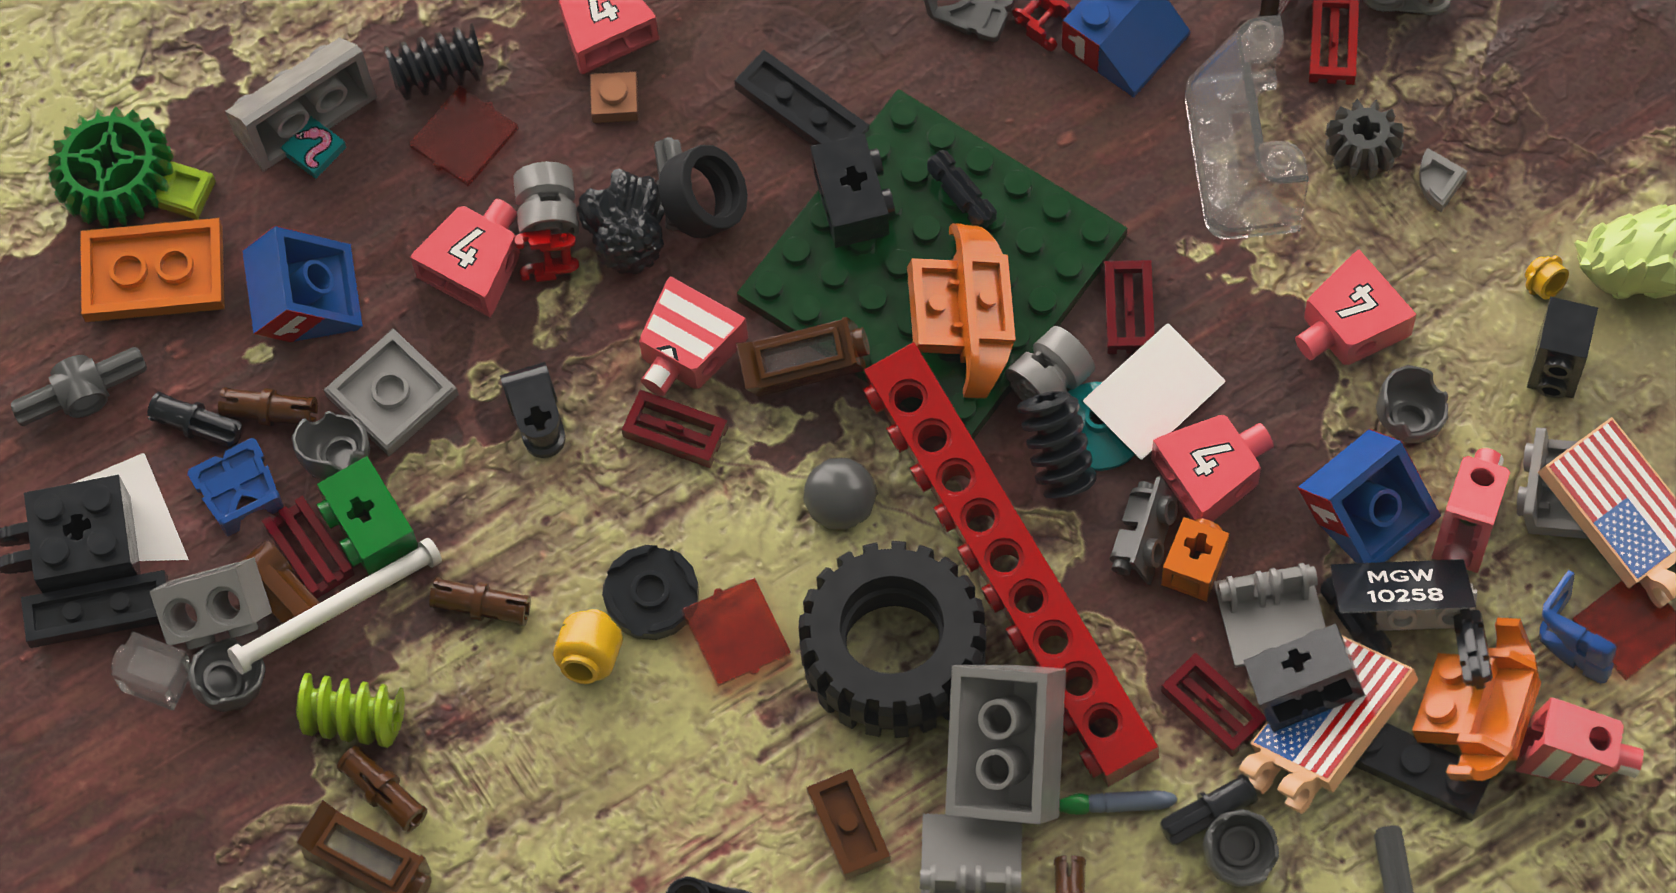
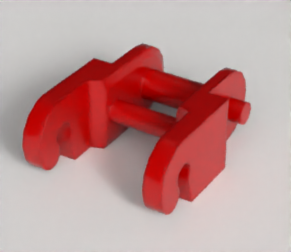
(1034, 29)
(548, 242)

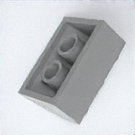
(323, 86)
(1005, 742)

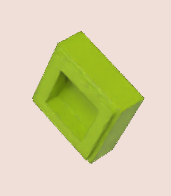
(187, 191)

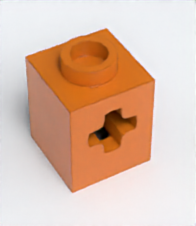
(1198, 575)

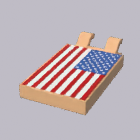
(1620, 507)
(1329, 744)

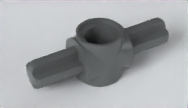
(78, 386)

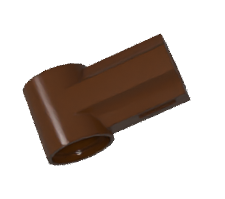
(284, 591)

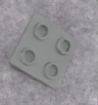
(1268, 609)
(970, 855)

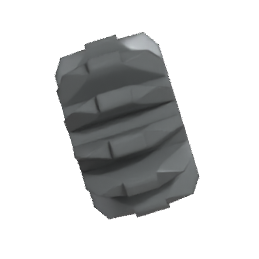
(1364, 139)

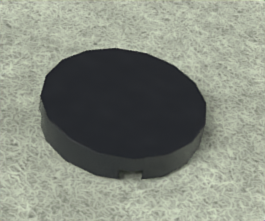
(649, 590)

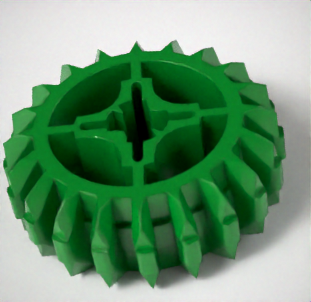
(93, 150)

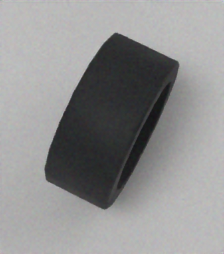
(682, 205)

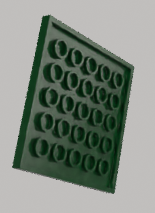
(1049, 237)

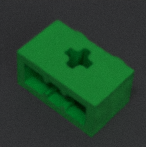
(362, 492)

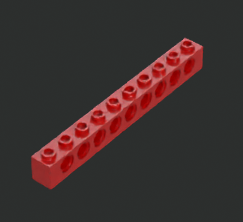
(908, 375)

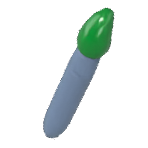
(1116, 802)

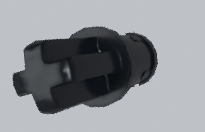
(194, 420)
(1207, 808)

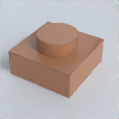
(614, 97)

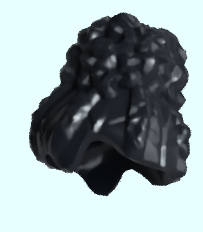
(624, 221)

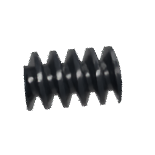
(435, 62)
(1061, 444)

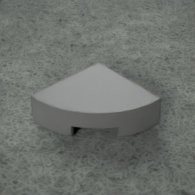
(1439, 179)

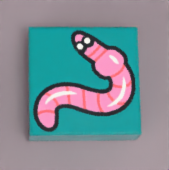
(313, 147)

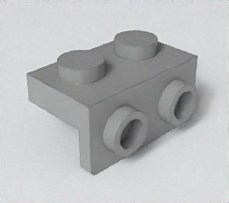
(1537, 502)

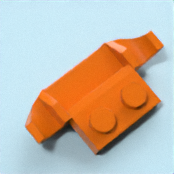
(965, 307)
(1487, 721)

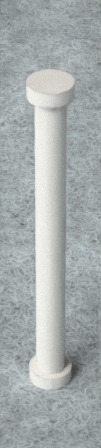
(424, 555)

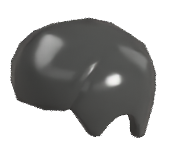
(1412, 405)
(330, 444)
(840, 493)
(218, 682)
(1240, 848)

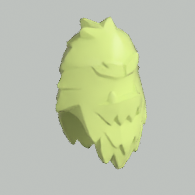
(1633, 254)

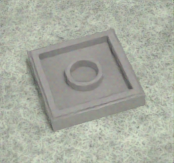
(391, 392)

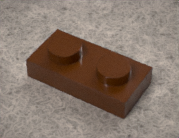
(848, 824)

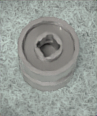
(546, 198)
(1056, 365)

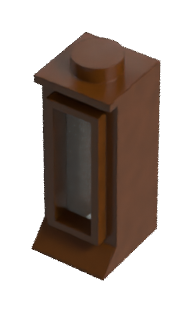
(803, 357)
(362, 854)

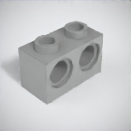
(209, 597)

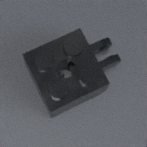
(57, 521)

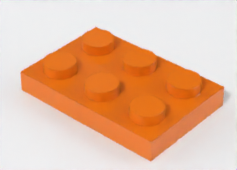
(152, 270)

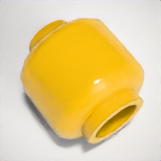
(587, 646)

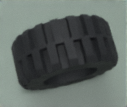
(876, 582)

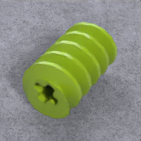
(348, 712)

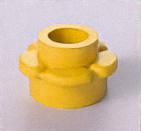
(1546, 277)

